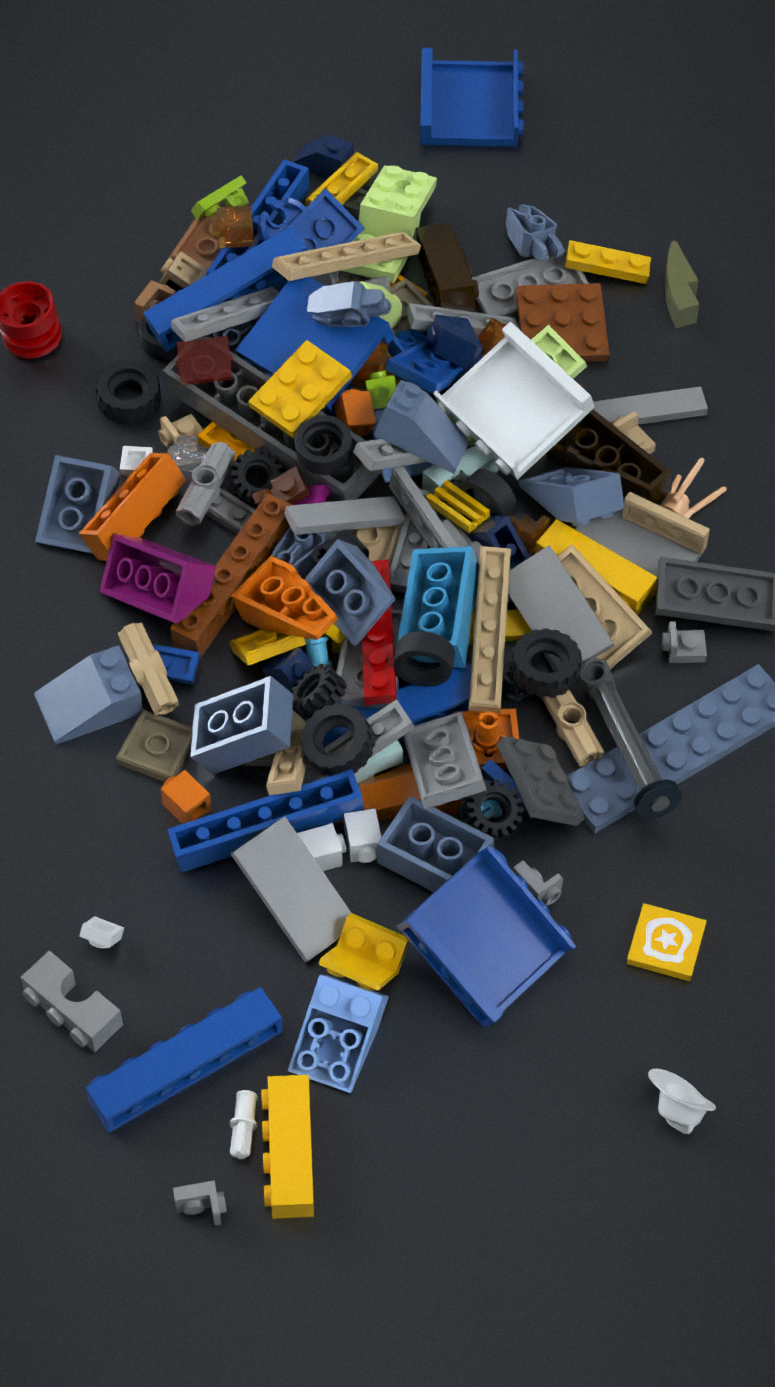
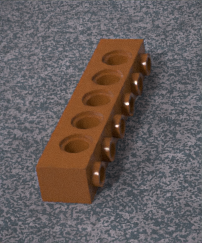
(241, 559)

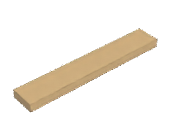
(345, 256)
(489, 630)

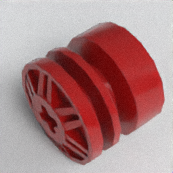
(29, 320)

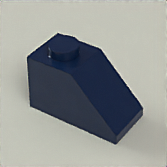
(325, 155)
(454, 340)
(500, 533)

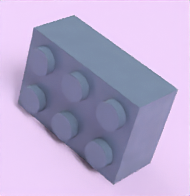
(242, 725)
(428, 844)

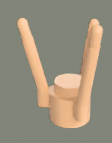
(679, 502)

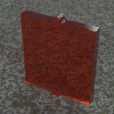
(204, 360)

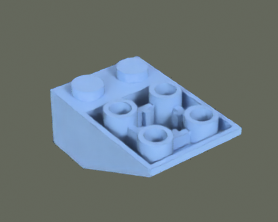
(337, 1032)

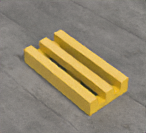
(461, 503)

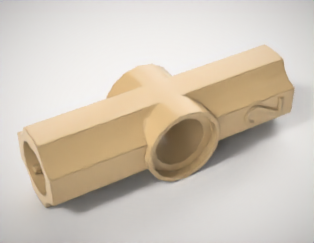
(148, 669)
(577, 735)

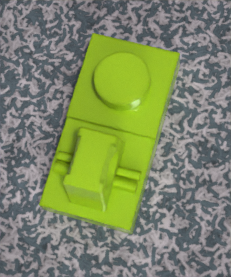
(230, 194)

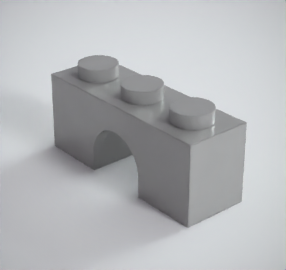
(88, 1021)

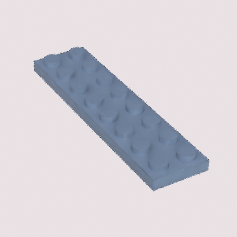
(679, 745)

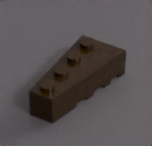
(603, 447)

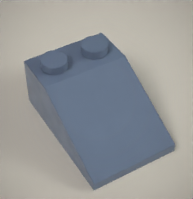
(421, 427)
(576, 493)
(72, 499)
(351, 589)
(90, 696)

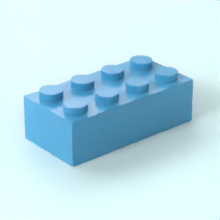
(442, 597)

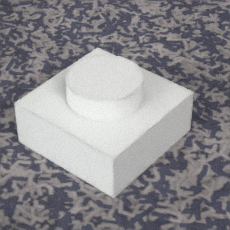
(132, 457)
(101, 932)

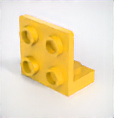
(366, 953)

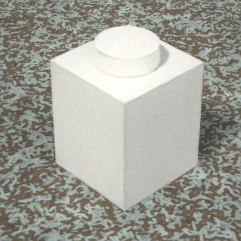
(362, 835)
(324, 846)

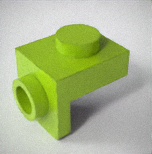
(380, 388)

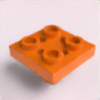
(487, 730)

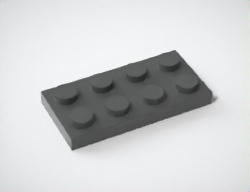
(715, 594)

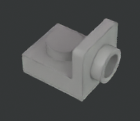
(684, 645)
(546, 892)
(196, 1197)

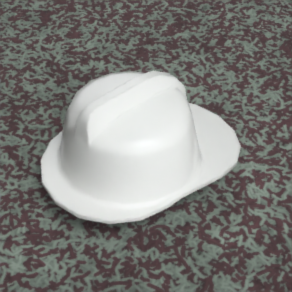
(679, 1101)

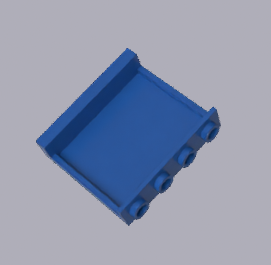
(471, 102)
(288, 326)
(486, 935)

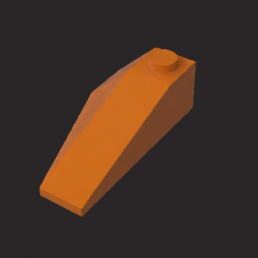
(282, 602)
(391, 790)

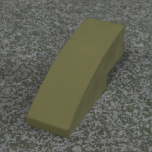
(680, 288)

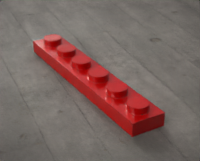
(379, 652)

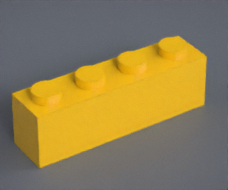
(627, 579)
(290, 1147)

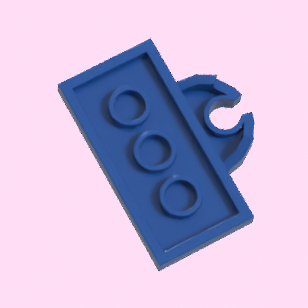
(317, 225)
(418, 364)

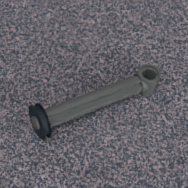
(655, 795)

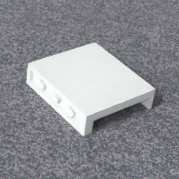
(515, 403)

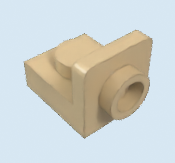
(182, 270)
(629, 426)
(183, 427)

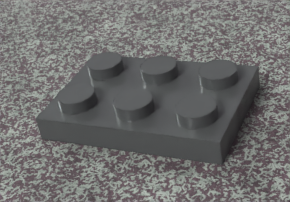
(540, 781)

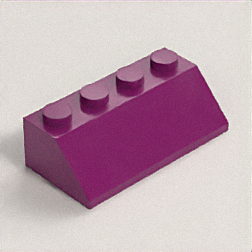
(155, 577)

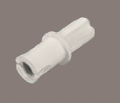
(243, 1124)

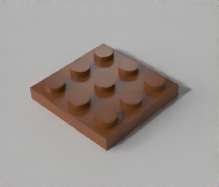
(571, 311)

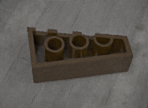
(446, 268)

